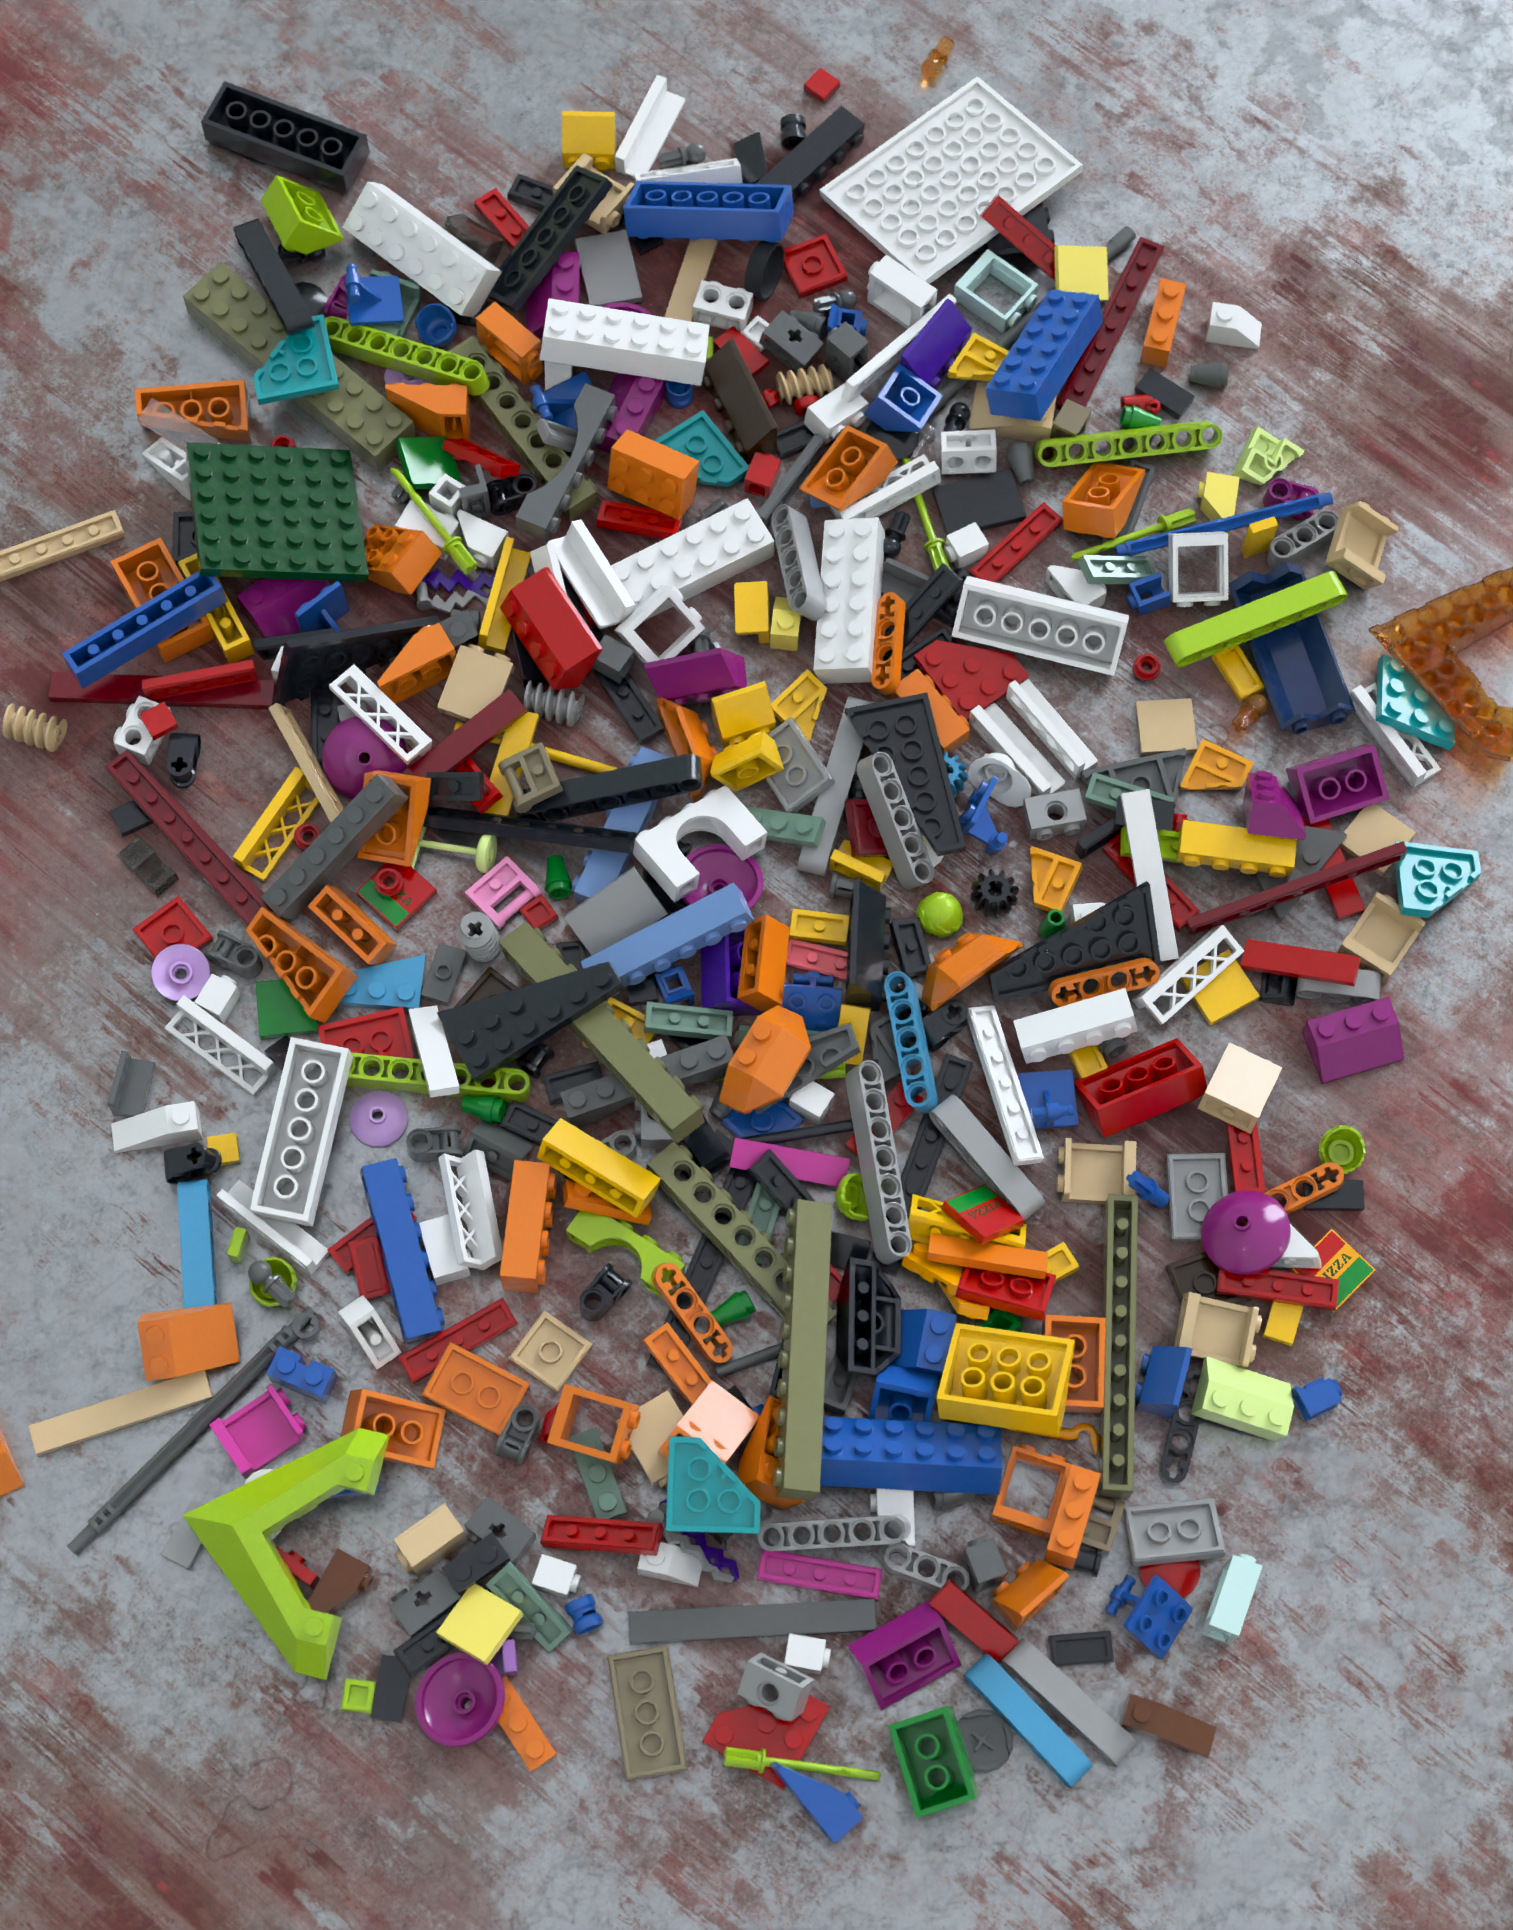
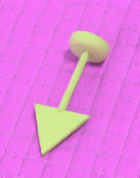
(484, 852)

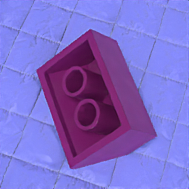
(559, 283)
(637, 404)
(273, 603)
(697, 676)
(1338, 783)
(1271, 808)
(1354, 1040)
(904, 1654)

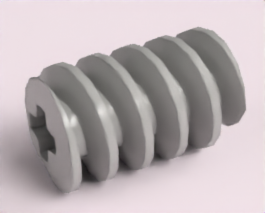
(553, 705)
(479, 936)

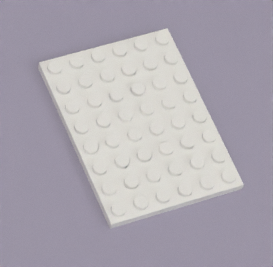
(935, 177)

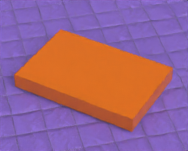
(475, 1389)

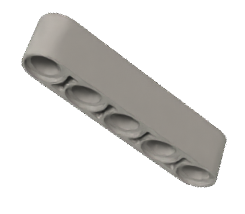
(798, 562)
(890, 808)
(986, 1156)
(819, 1536)
(1069, 1702)

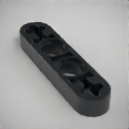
(1186, 1428)

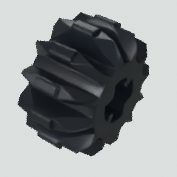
(994, 903)

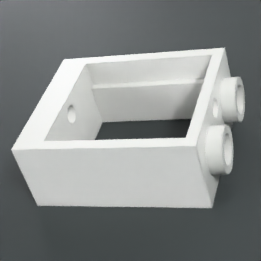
(899, 292)
(1210, 598)
(633, 641)

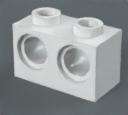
(721, 311)
(968, 451)
(135, 729)

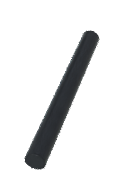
(803, 1133)

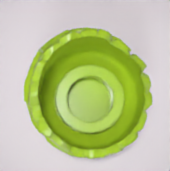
(940, 914)
(1342, 1146)
(851, 1197)
(278, 1266)

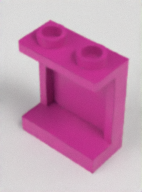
(260, 1431)

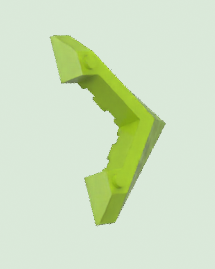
(239, 1539)

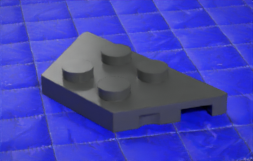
(1154, 772)
(1310, 857)

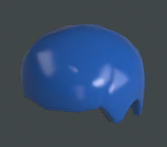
(436, 325)

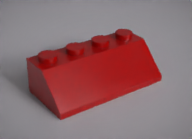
(551, 630)
(1141, 1087)

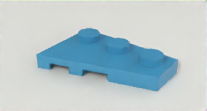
(388, 985)

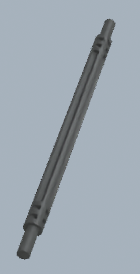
(187, 1434)

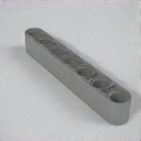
(831, 803)
(875, 1175)

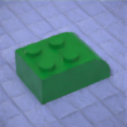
(934, 1761)

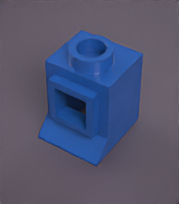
(852, 317)
(1144, 586)
(678, 994)
(1317, 1397)

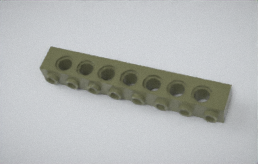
(524, 439)
(723, 1236)

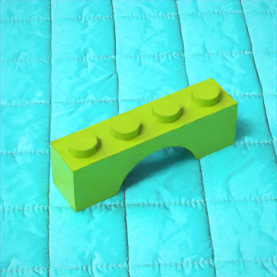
(598, 1231)

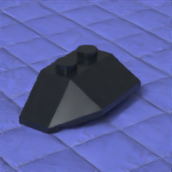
(867, 1319)

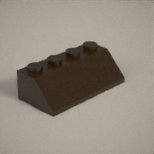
(740, 403)

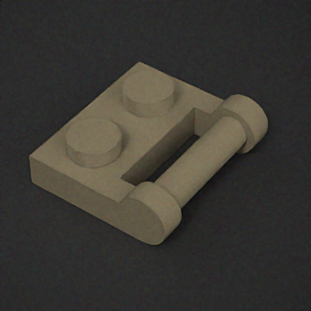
(538, 772)
(1101, 1531)

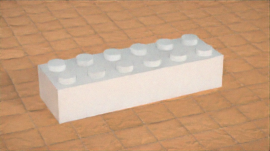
(421, 249)
(624, 342)
(698, 556)
(851, 590)
(1040, 625)
(301, 1132)

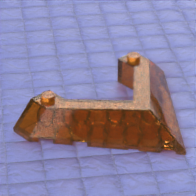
(1428, 648)

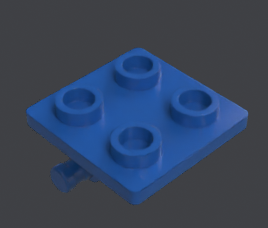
(372, 299)
(558, 402)
(323, 610)
(977, 820)
(812, 1001)
(1050, 1098)
(1155, 1615)

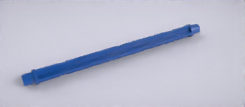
(1230, 523)

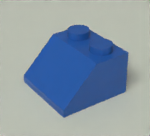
(903, 402)
(925, 1340)
(1163, 1380)
(903, 1395)

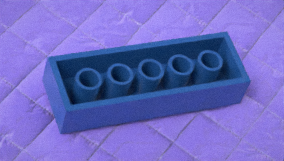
(709, 211)
(1044, 355)
(911, 1455)

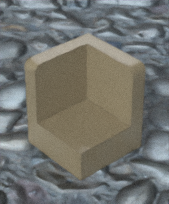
(1071, 419)

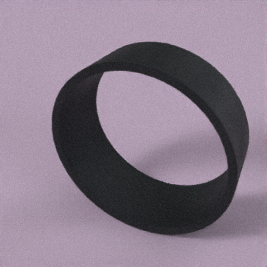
(764, 269)

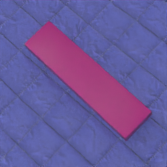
(801, 1163)
(819, 1574)

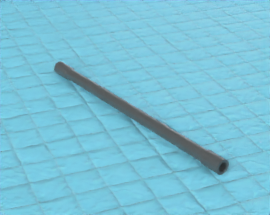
(1115, 245)

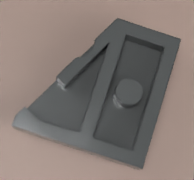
(884, 1048)

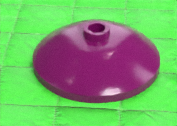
(343, 749)
(721, 867)
(1247, 1247)
(443, 1699)

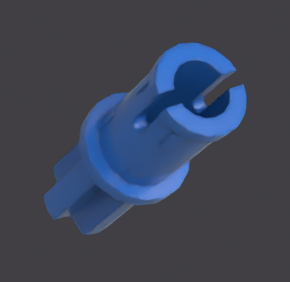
(1148, 1189)

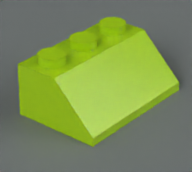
(300, 216)

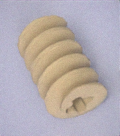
(804, 384)
(33, 730)

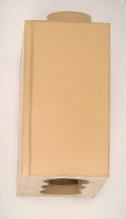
(429, 1541)

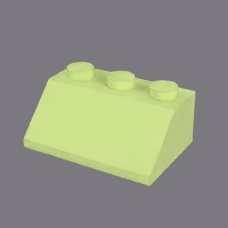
(1243, 1400)

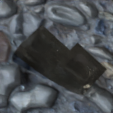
(147, 866)

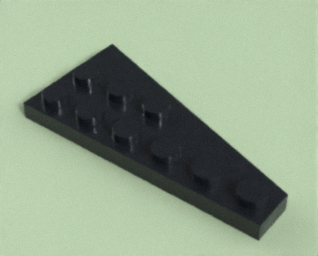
(322, 658)
(910, 737)
(1103, 938)
(511, 1023)

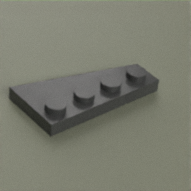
(827, 1052)

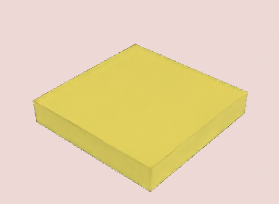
(1082, 270)
(479, 1623)

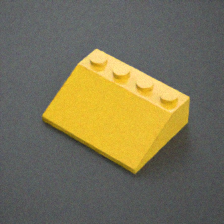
(1006, 1379)

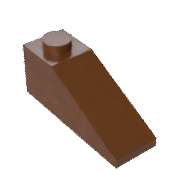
(340, 1583)
(1167, 1725)

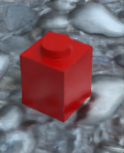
(762, 475)

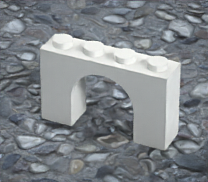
(715, 813)

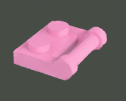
(499, 884)

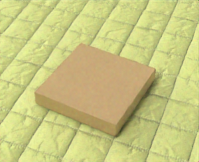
(1165, 726)
(1373, 831)
(550, 1352)

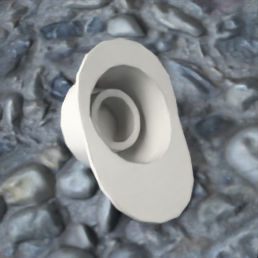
(1011, 785)

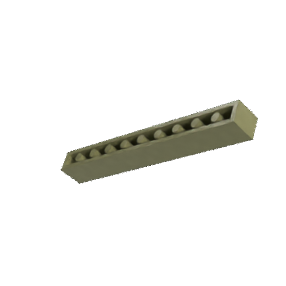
(610, 1039)
(1119, 1309)
(804, 1351)

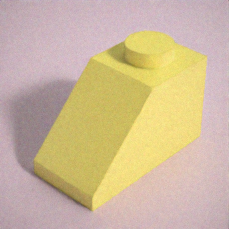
(1218, 496)
(784, 626)

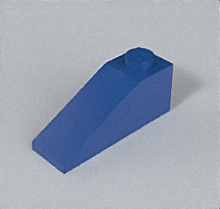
(826, 1805)

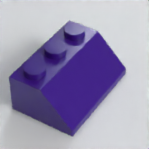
(937, 345)
(721, 976)

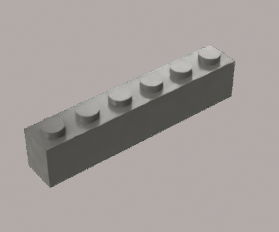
(334, 847)

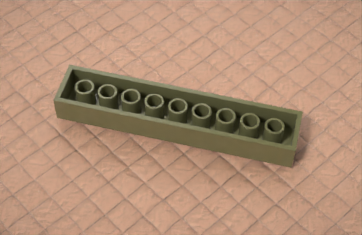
(252, 330)

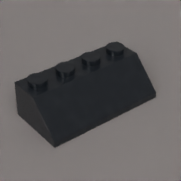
(866, 947)

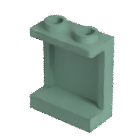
(411, 300)

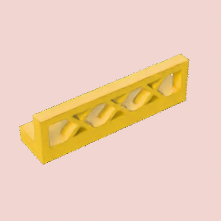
(510, 572)
(268, 823)
(938, 1222)

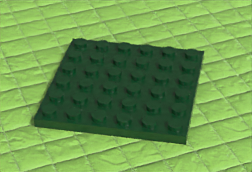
(275, 512)

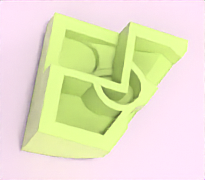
(1264, 457)

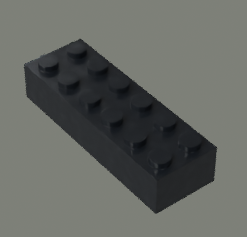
(285, 137)

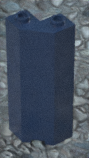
(1295, 659)

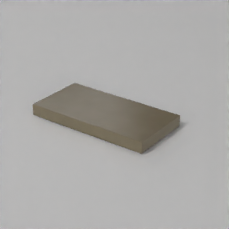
(647, 1713)

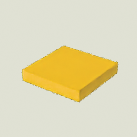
(1225, 993)

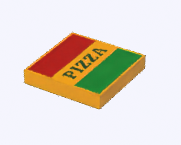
(1339, 1263)

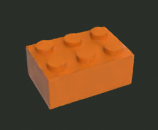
(652, 474)
(1088, 1362)

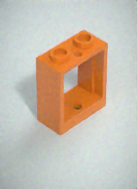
(510, 343)
(566, 1415)
(1021, 1520)

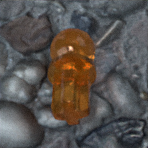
(937, 58)
(1250, 712)

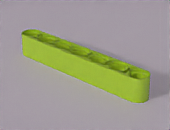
(406, 356)
(1139, 449)
(1255, 619)
(415, 1084)

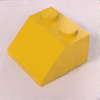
(589, 134)
(742, 714)
(747, 762)

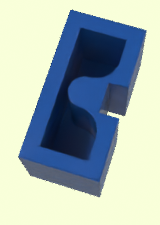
(312, 1381)

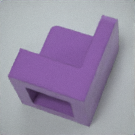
(506, 1659)

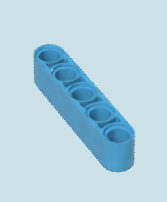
(919, 1051)
(197, 1243)
(1028, 1720)

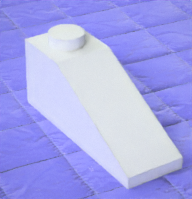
(170, 463)
(158, 1127)

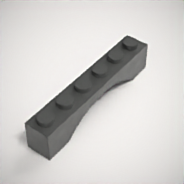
(543, 507)
(603, 1096)

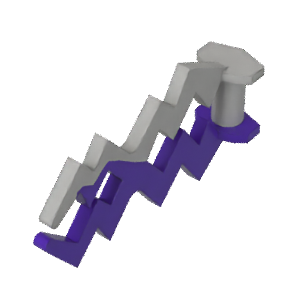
(472, 588)
(701, 1549)

